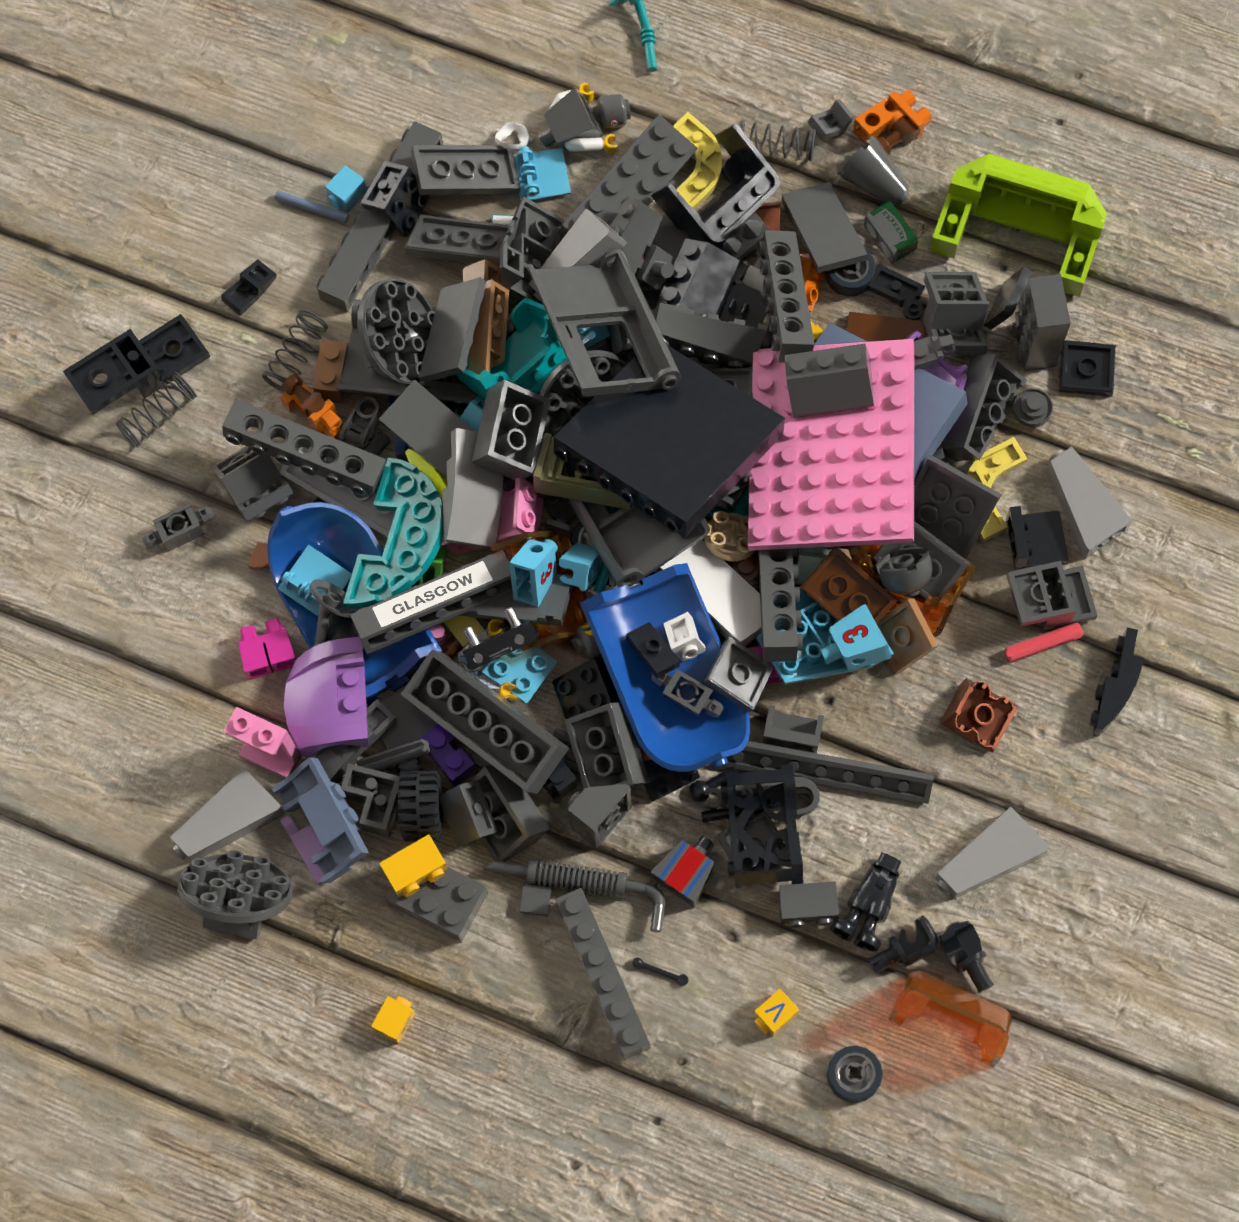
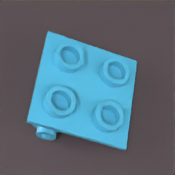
(541, 173)
(309, 567)
(522, 669)

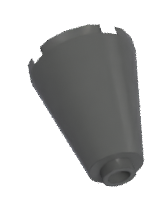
(876, 173)

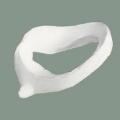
(507, 129)

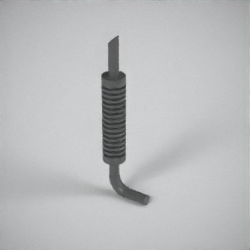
(585, 879)

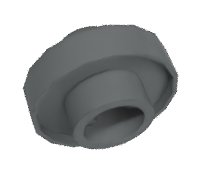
(1032, 407)

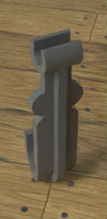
(803, 786)

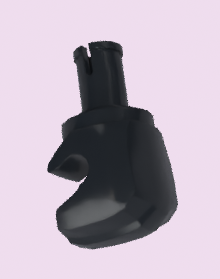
(965, 952)
(906, 953)

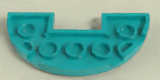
(411, 540)

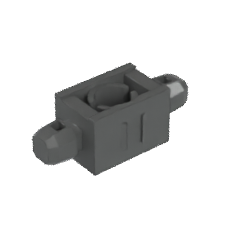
(170, 520)
(712, 708)

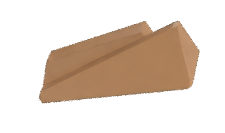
(491, 329)

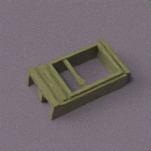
(549, 481)

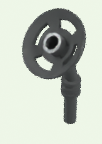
(330, 603)

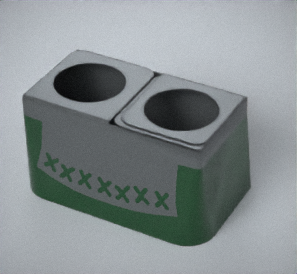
(890, 232)

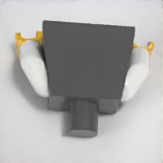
(574, 124)

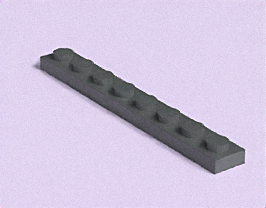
(836, 771)

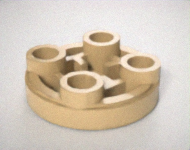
(728, 536)

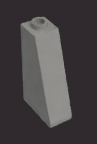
(583, 244)
(1086, 502)
(226, 817)
(994, 853)

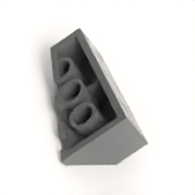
(638, 227)
(708, 336)
(989, 391)

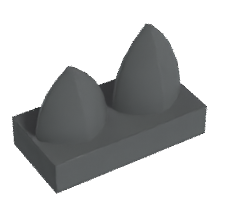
(744, 238)

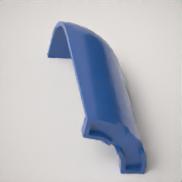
(341, 538)
(662, 728)

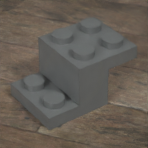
(956, 309)
(252, 482)
(1051, 595)

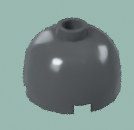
(905, 572)

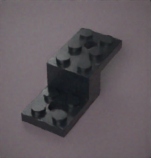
(136, 363)

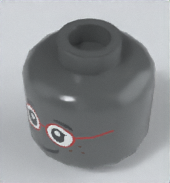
(612, 111)

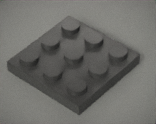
(952, 505)

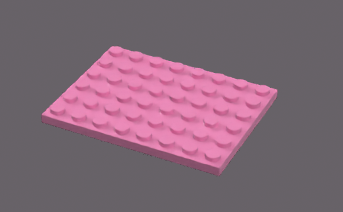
(840, 472)

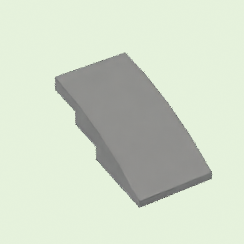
(471, 496)

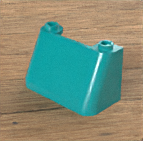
(529, 353)

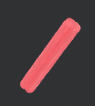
(1043, 642)

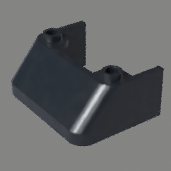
(750, 186)

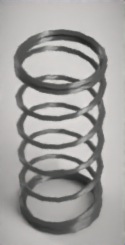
(782, 130)
(300, 314)
(184, 388)

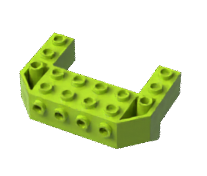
(1025, 201)

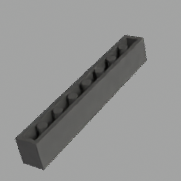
(369, 234)

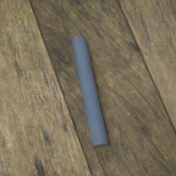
(312, 206)

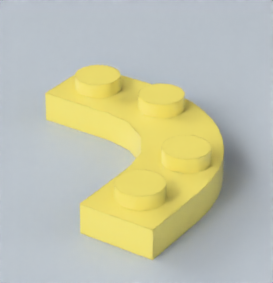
(708, 161)
(988, 469)

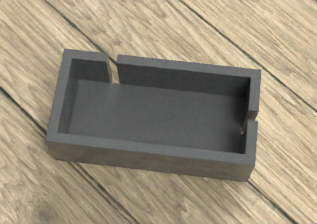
(1041, 322)

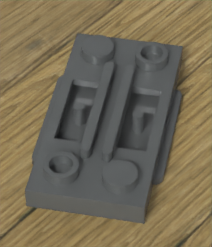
(550, 611)

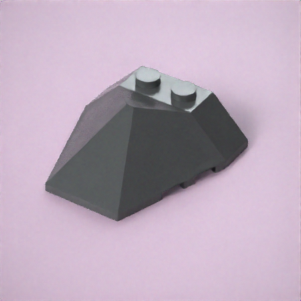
(528, 241)

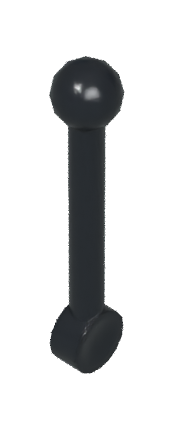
(682, 979)

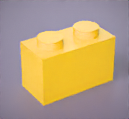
(414, 866)

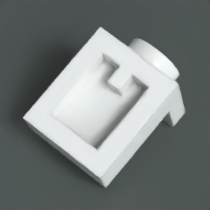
(684, 637)

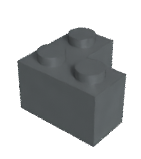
(378, 793)

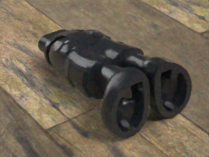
(872, 899)

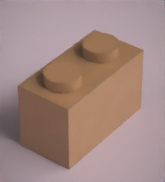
(329, 370)

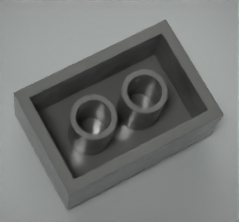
(511, 430)
(443, 904)

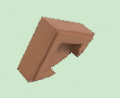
(259, 557)

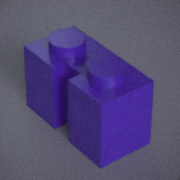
(453, 764)

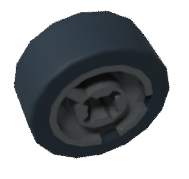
(849, 282)

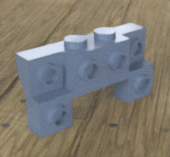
(328, 815)

